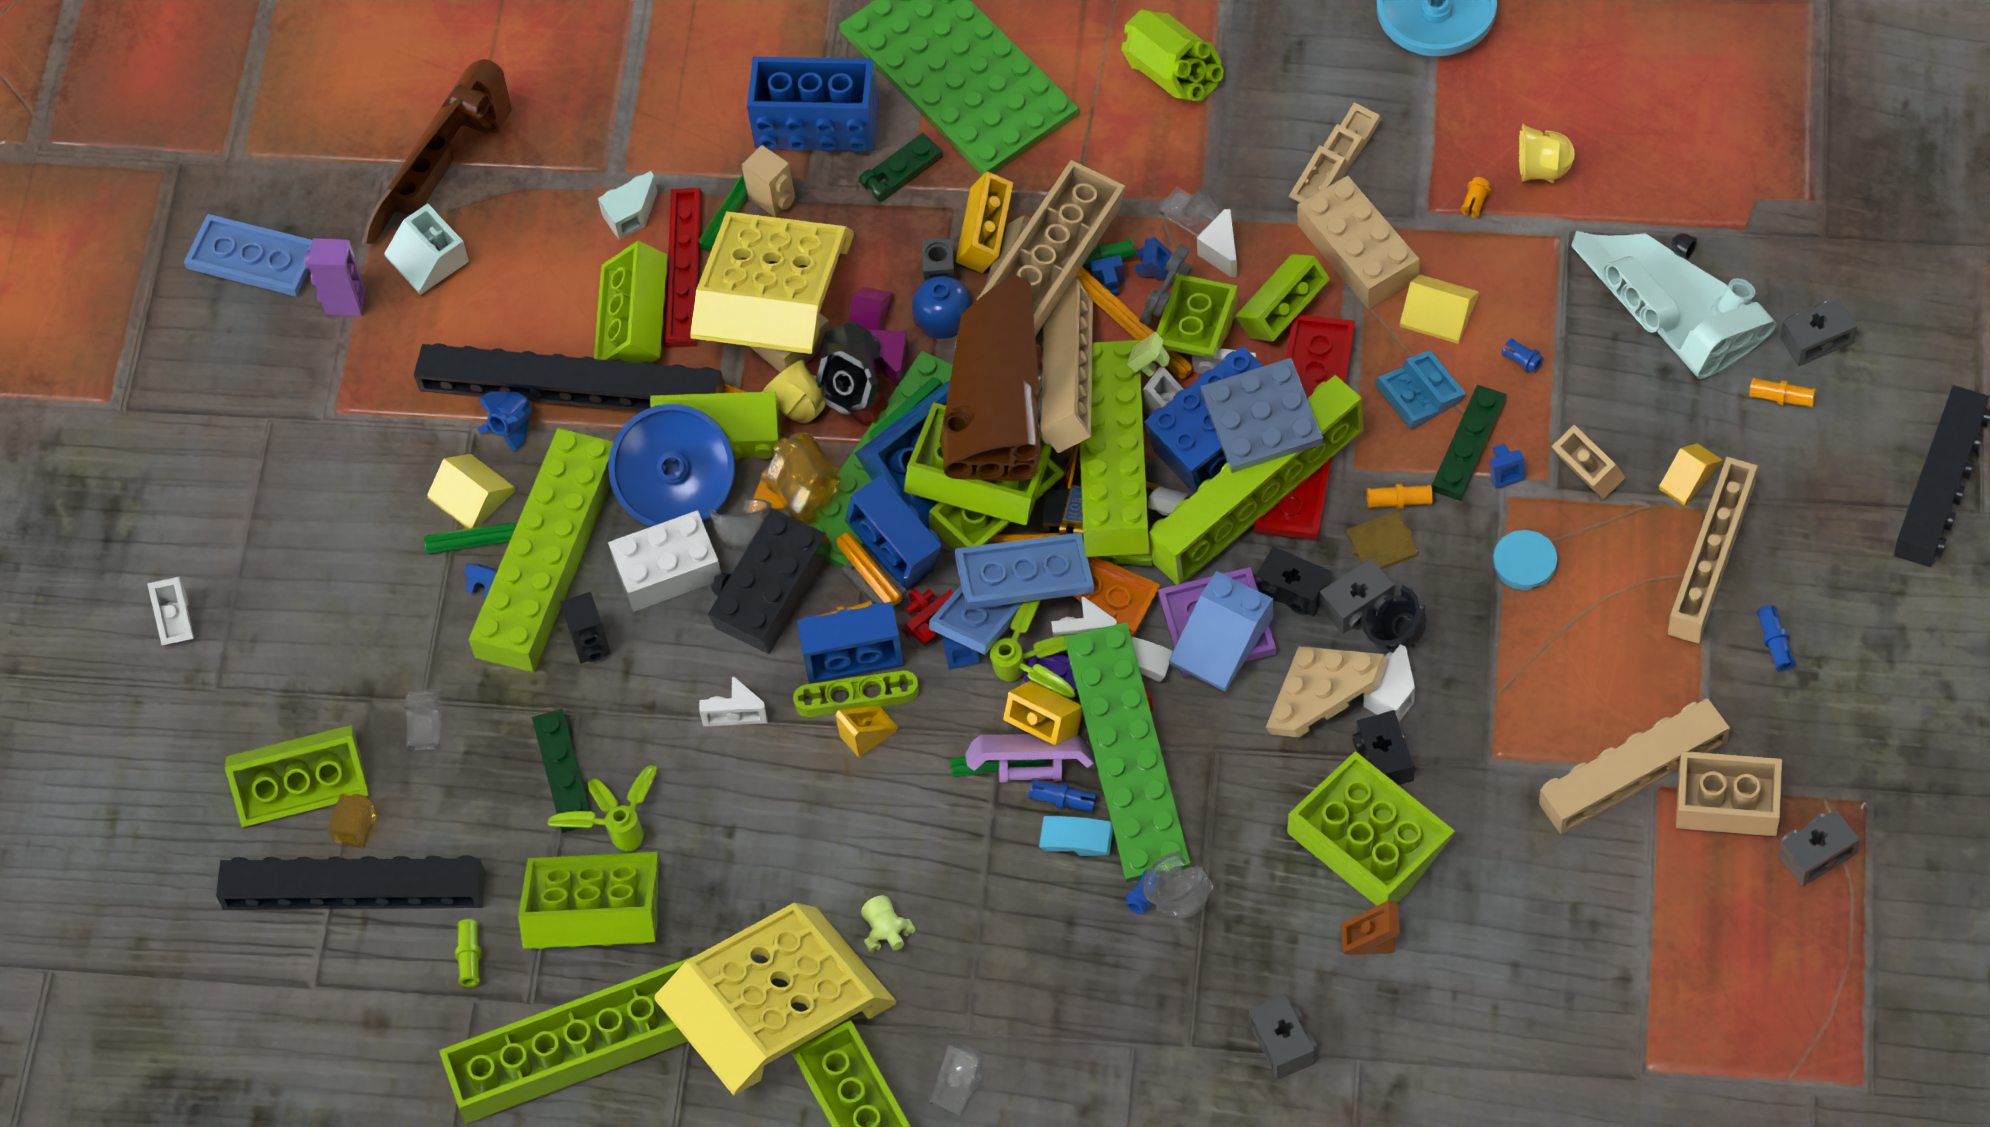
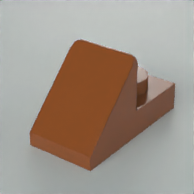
(1372, 931)

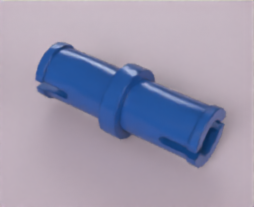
(1776, 638)
(1062, 795)

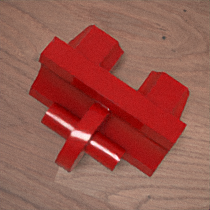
(919, 624)

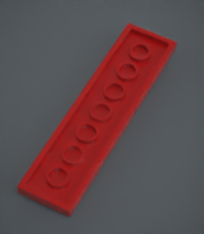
(1321, 350)

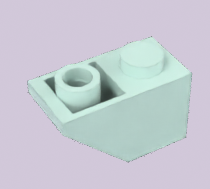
(629, 205)

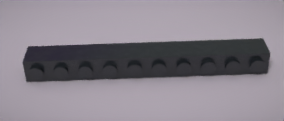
(558, 377)

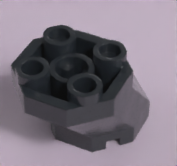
(848, 367)

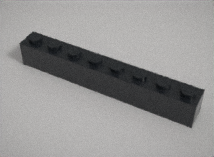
(351, 883)

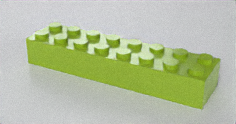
(1114, 457)
(1235, 500)
(543, 552)
(561, 1046)

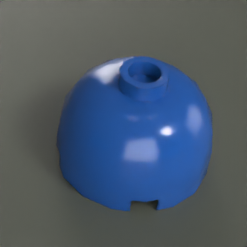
(939, 306)

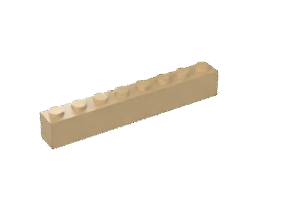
(1067, 370)

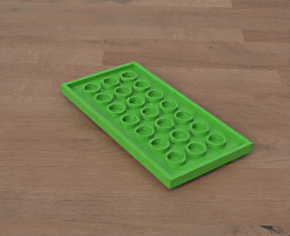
(961, 76)

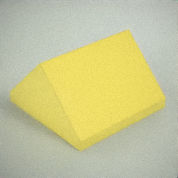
(1438, 308)
(468, 490)

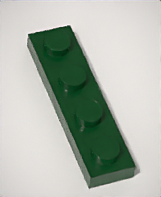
(1469, 442)
(560, 763)

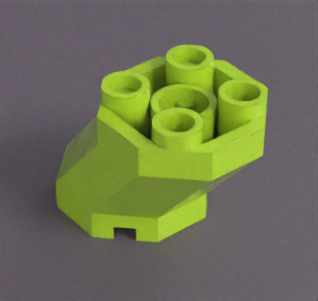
(1172, 55)

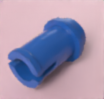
(1529, 359)
(1136, 899)

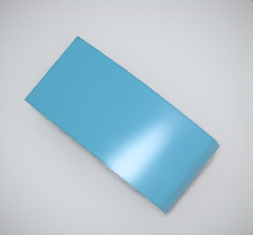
(1076, 834)

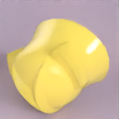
(1544, 155)
(797, 393)

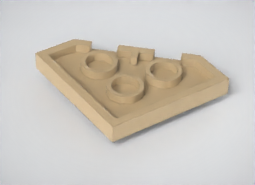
(1321, 686)

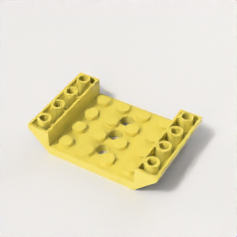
(762, 301)
(745, 1021)

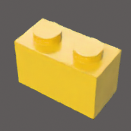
(1043, 713)

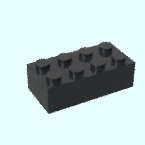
(770, 580)

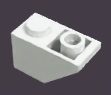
(1395, 688)

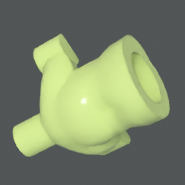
(884, 924)

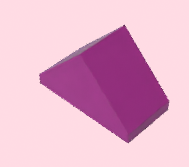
(870, 307)
(893, 353)

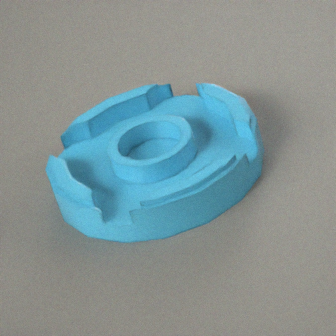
(1525, 560)

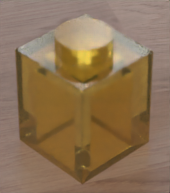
(352, 820)

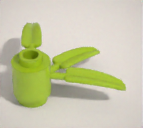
(1010, 660)
(620, 820)

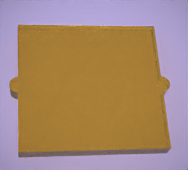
(1383, 540)

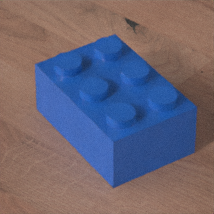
(893, 532)
(850, 642)

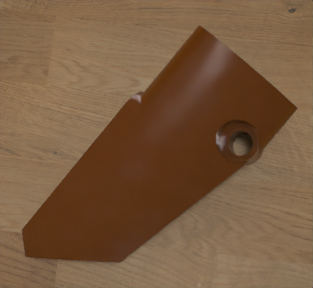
(476, 101)
(994, 389)

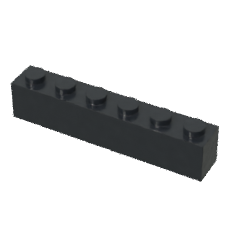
(1942, 477)

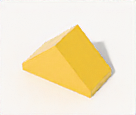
(1689, 472)
(864, 727)

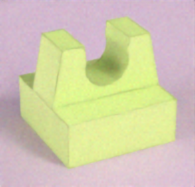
(1147, 351)

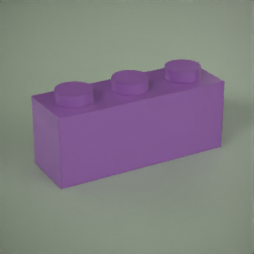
(336, 276)

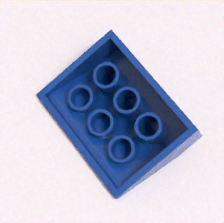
(893, 447)

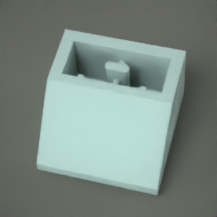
(426, 249)

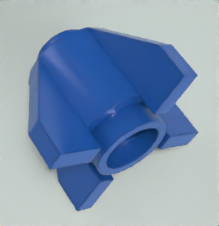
(507, 415)

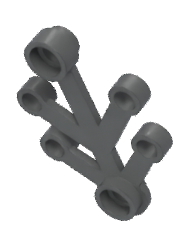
(1158, 299)

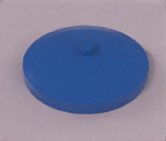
(671, 464)

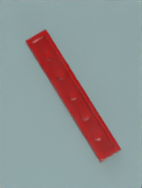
(682, 265)

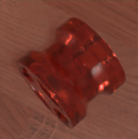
(870, 414)

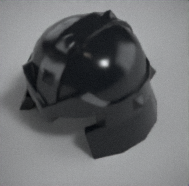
(1397, 621)

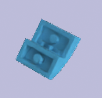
(1420, 389)

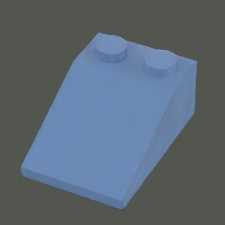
(1222, 631)

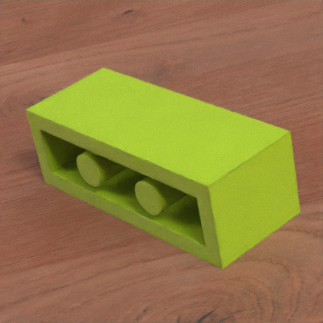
(1282, 297)

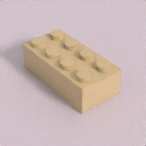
(1358, 242)

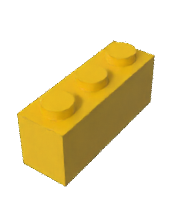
(984, 222)

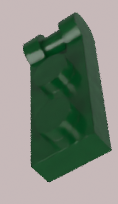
(901, 167)

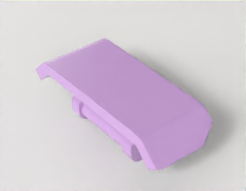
(1026, 748)

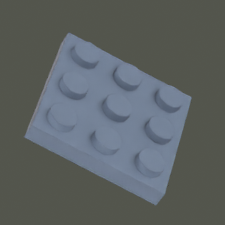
(1261, 415)

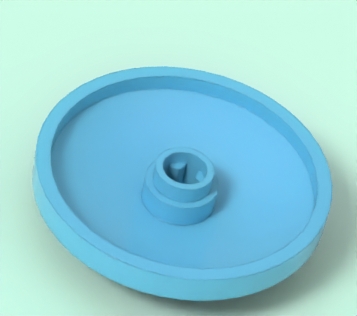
(1436, 25)

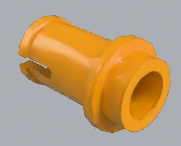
(1477, 191)

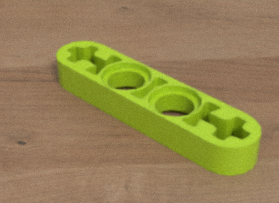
(855, 687)

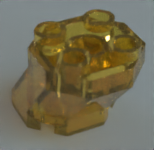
(801, 476)

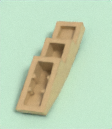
(1338, 153)

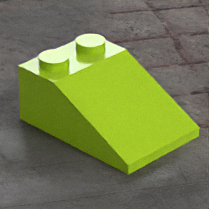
(1198, 316)

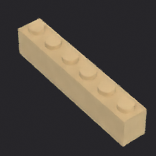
(1712, 550)
(1632, 765)

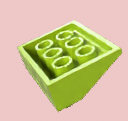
(994, 498)
(1369, 830)
(589, 900)

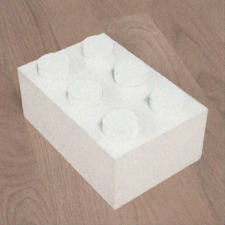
(665, 560)

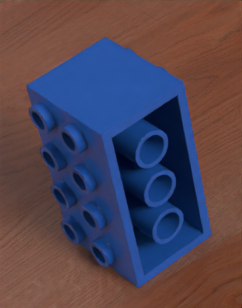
(813, 103)
(1183, 428)

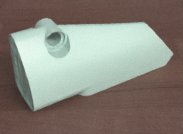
(1690, 309)

